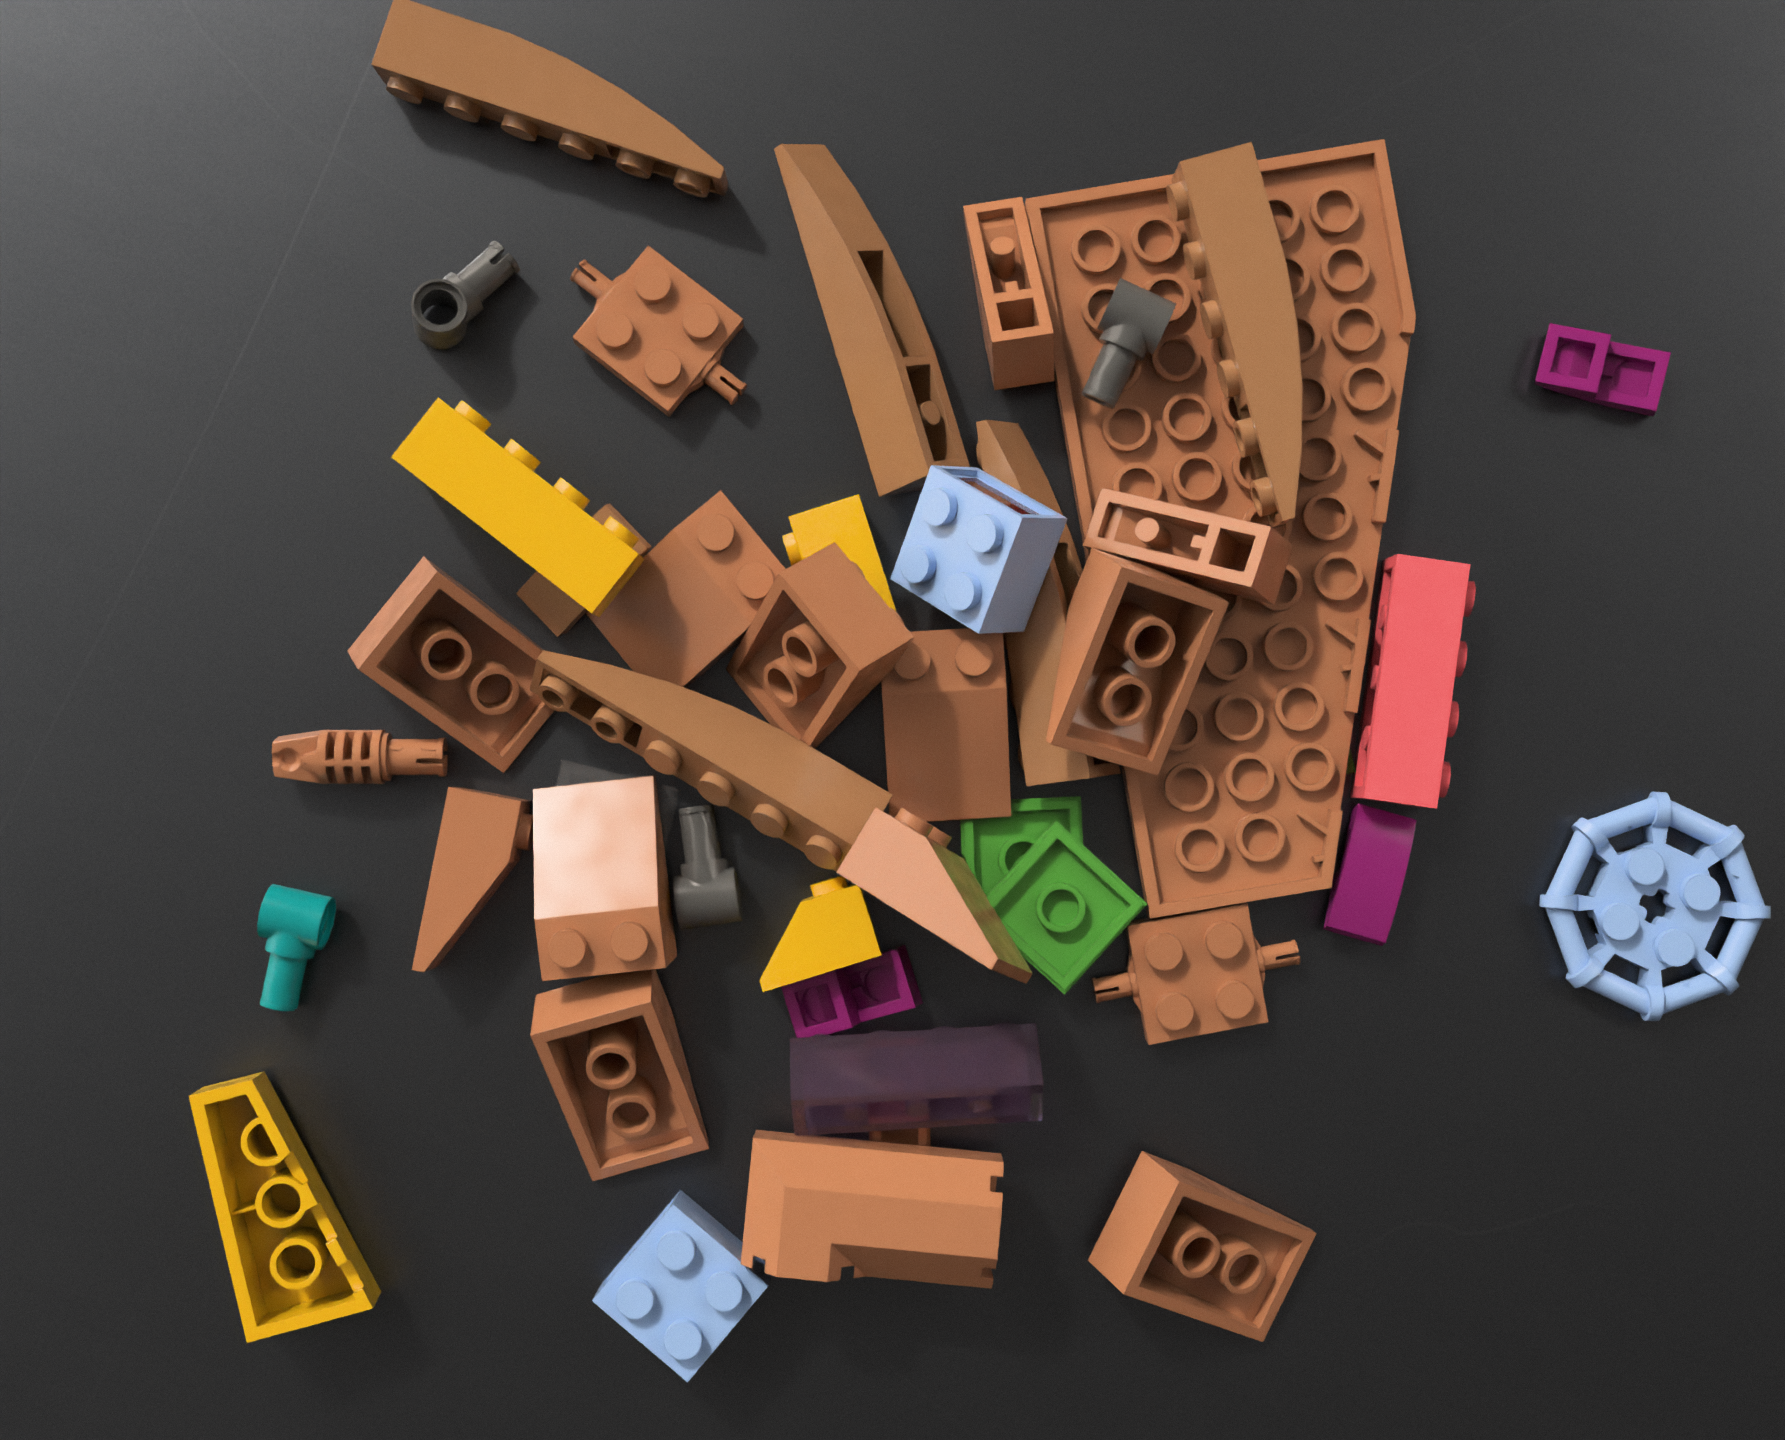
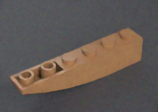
(533, 94)
(1249, 312)
(872, 325)
(1036, 651)
(720, 751)

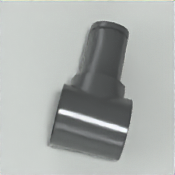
(462, 294)
(1129, 330)
(706, 888)

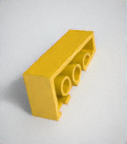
(519, 507)
(275, 1216)

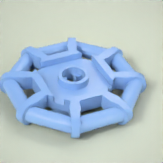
(1689, 899)

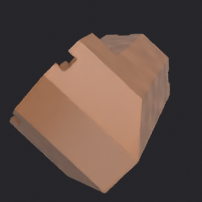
(872, 1208)

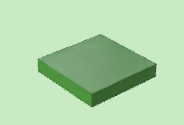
(998, 843)
(1063, 906)

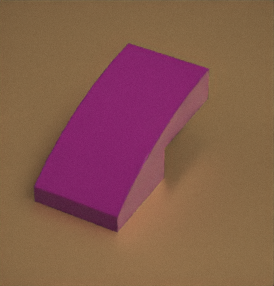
(1602, 371)
(1370, 874)
(853, 994)

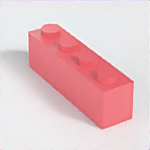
(1412, 681)

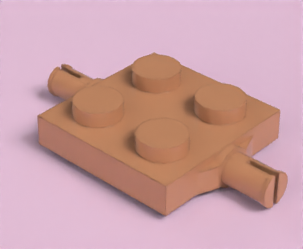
(658, 331)
(1196, 972)

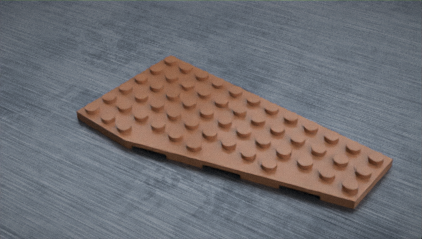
(1267, 733)

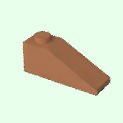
(1010, 294)
(1191, 544)
(473, 856)

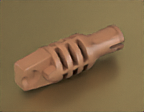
(355, 756)

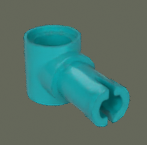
(295, 928)

